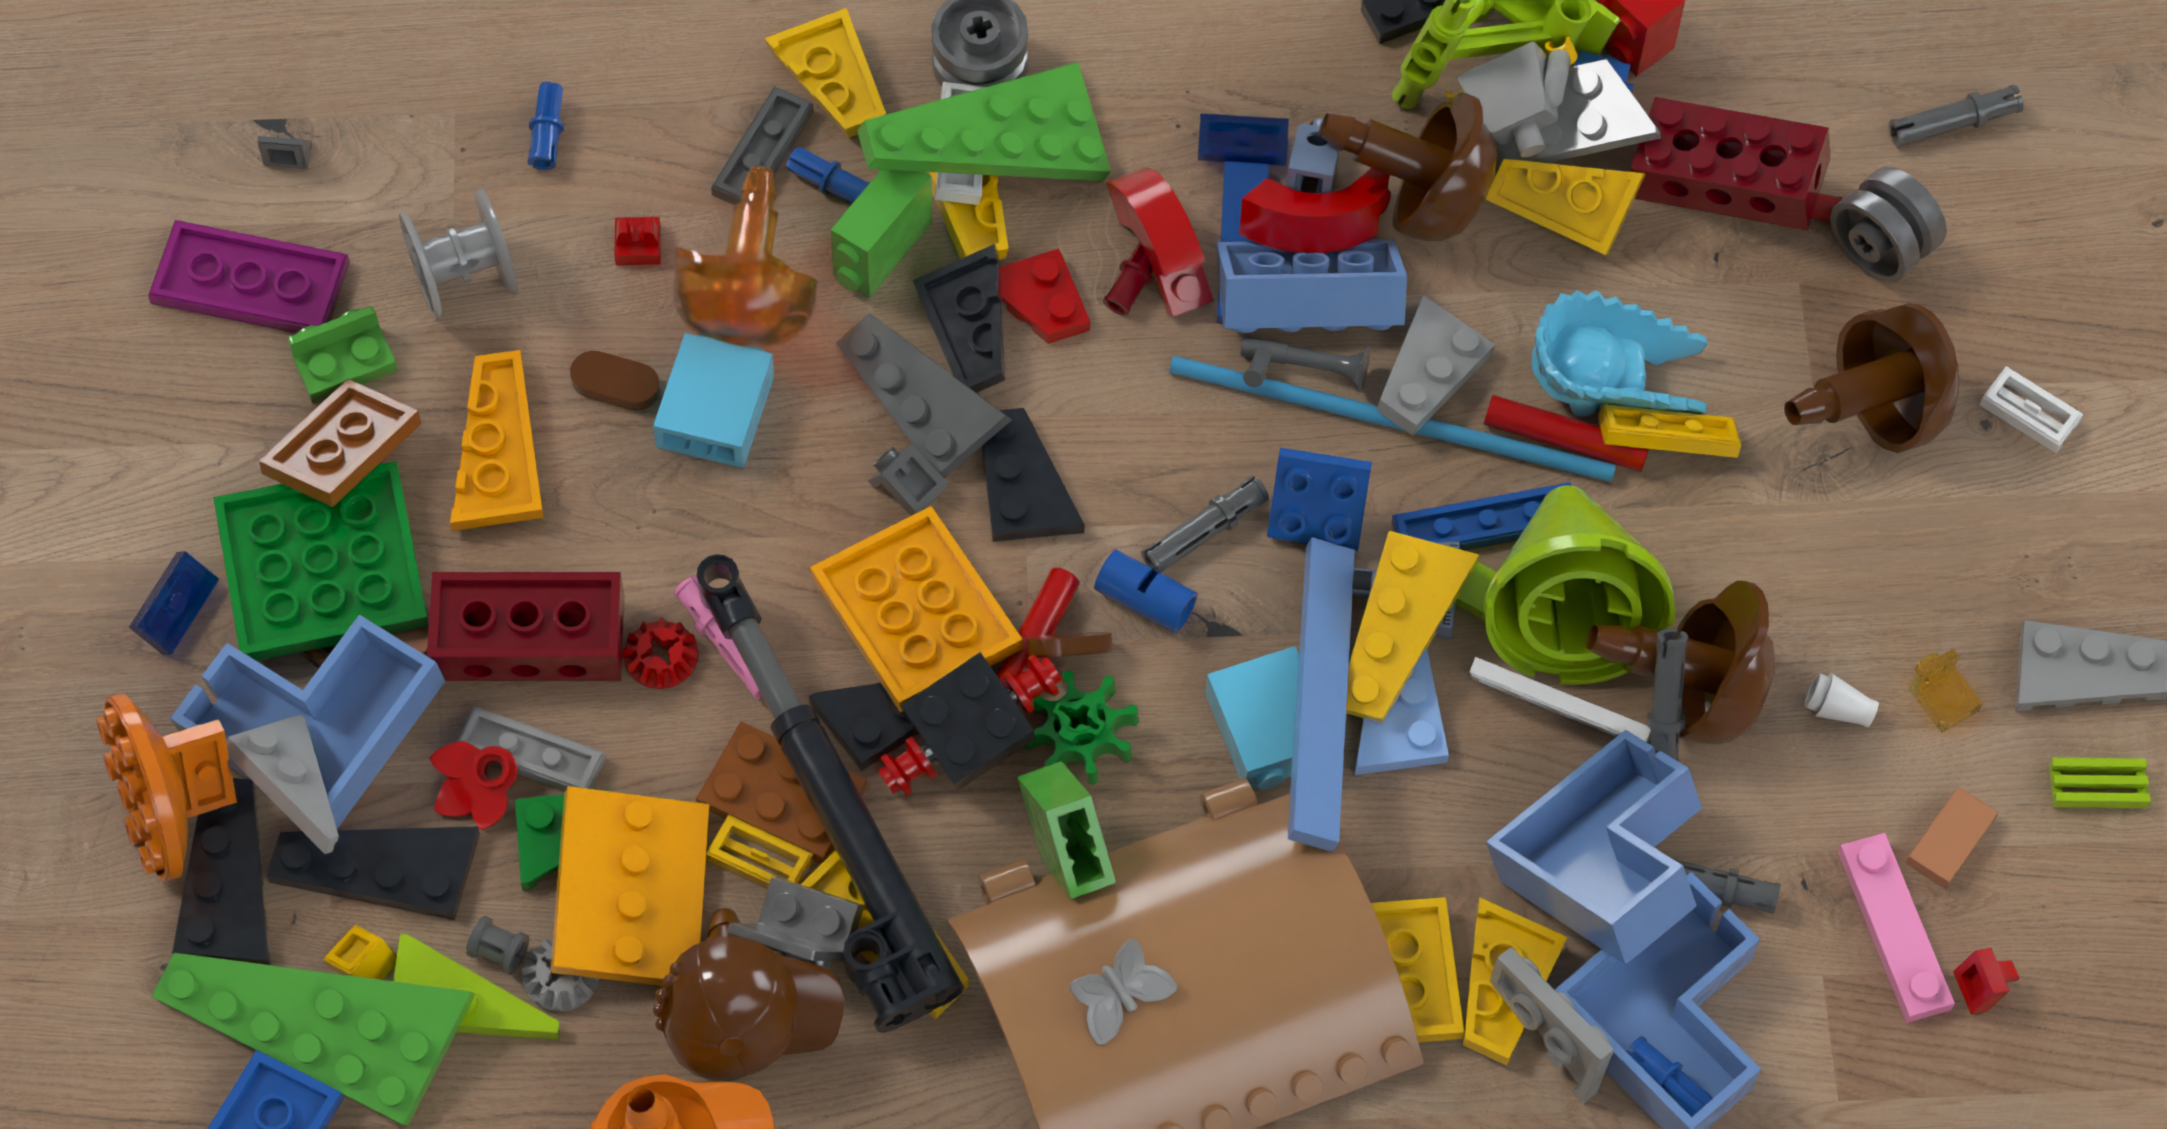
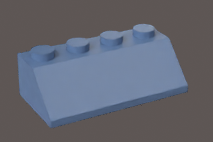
(1311, 289)

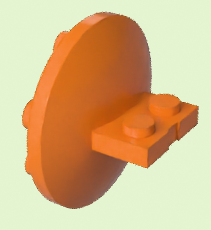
(163, 780)

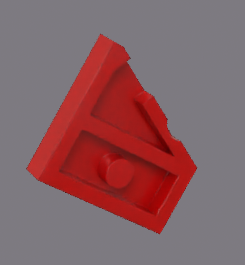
(1044, 296)

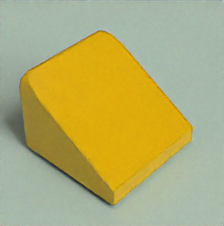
(361, 955)

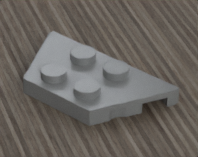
(1593, 118)

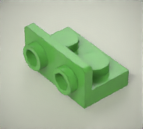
(340, 351)

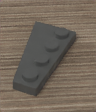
(924, 399)

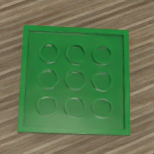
(311, 568)

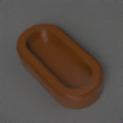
(615, 380)
(1070, 644)

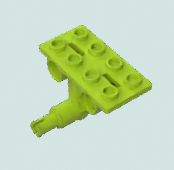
(1448, 35)

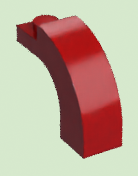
(1314, 221)
(1162, 226)

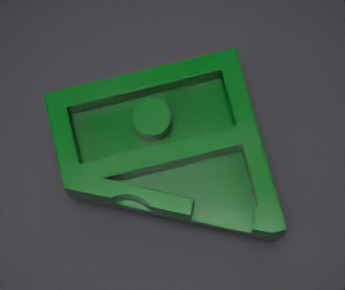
(538, 836)

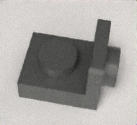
(908, 478)

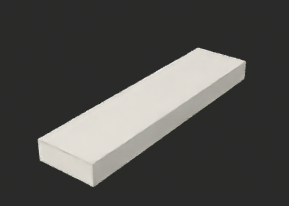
(1556, 700)

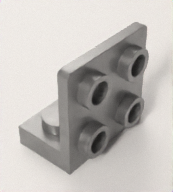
(802, 923)

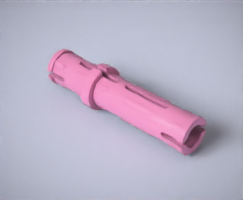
(688, 595)

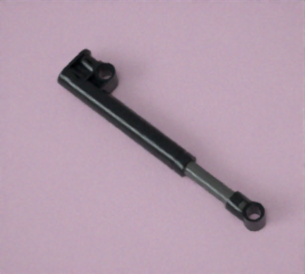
(910, 962)

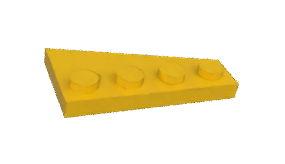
(1405, 606)

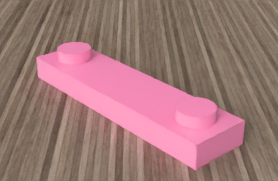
(1895, 928)

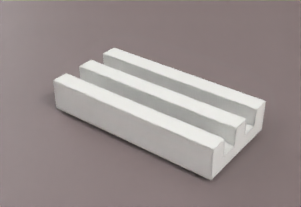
(2027, 415)

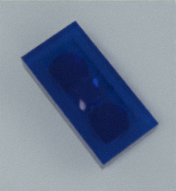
(1243, 139)
(174, 603)

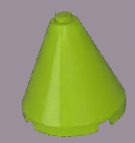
(1564, 577)

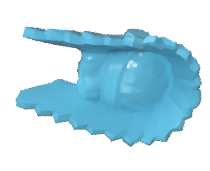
(1596, 349)

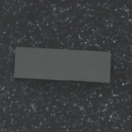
(764, 142)

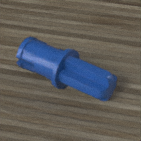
(546, 127)
(826, 175)
(1670, 1076)

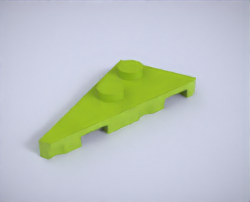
(492, 1008)

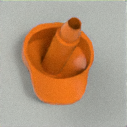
(682, 1104)

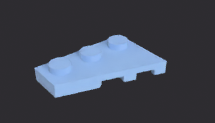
(1410, 733)

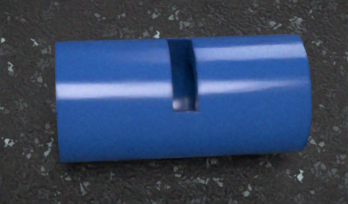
(1145, 591)

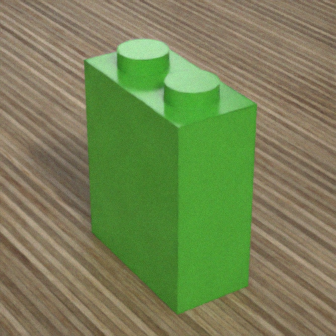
(880, 228)
(1066, 829)

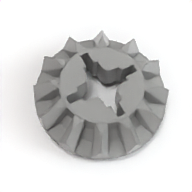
(560, 995)

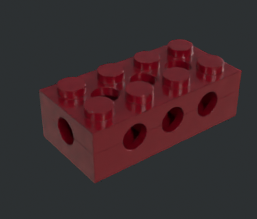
(1733, 163)
(524, 626)

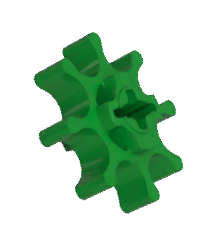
(1090, 734)

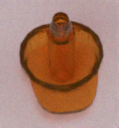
(748, 291)

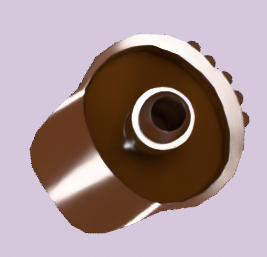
(1440, 171)
(1892, 374)
(1725, 661)
(742, 1006)

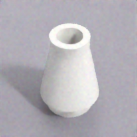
(1837, 700)

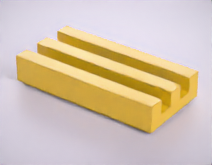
(748, 871)

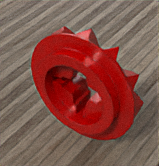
(653, 671)

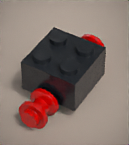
(969, 722)

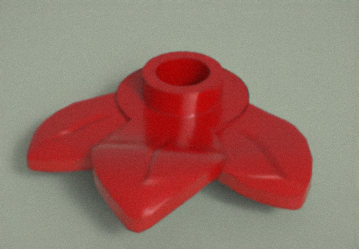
(468, 784)

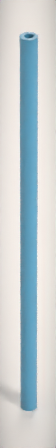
(1369, 413)

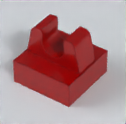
(637, 240)
(1984, 979)

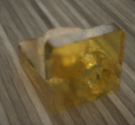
(1943, 690)

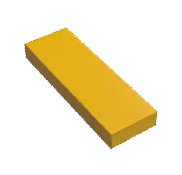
(1669, 430)

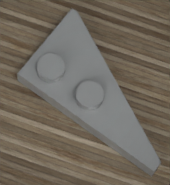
(286, 769)

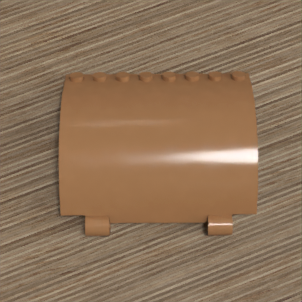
(1272, 962)

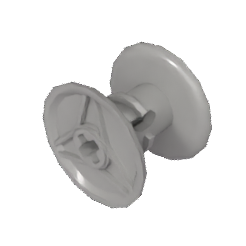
(459, 253)

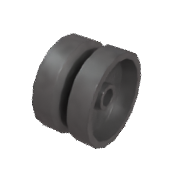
(979, 42)
(1888, 224)

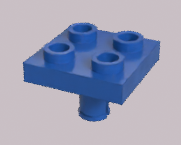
(1319, 498)

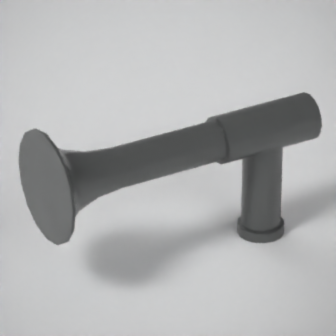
(1264, 351)

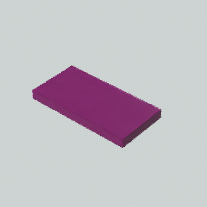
(248, 278)

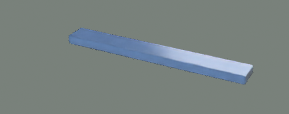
(1321, 696)

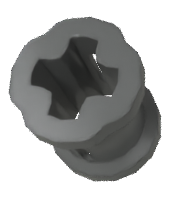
(497, 945)

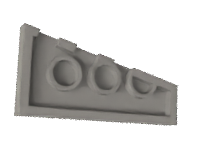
(2086, 665)

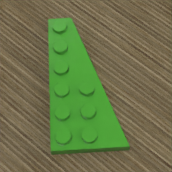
(1012, 128)
(346, 1031)

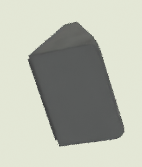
(285, 152)

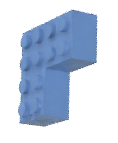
(353, 705)
(1591, 848)
(1661, 1000)

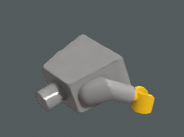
(1520, 92)

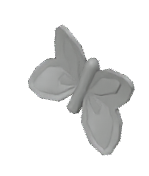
(1117, 984)

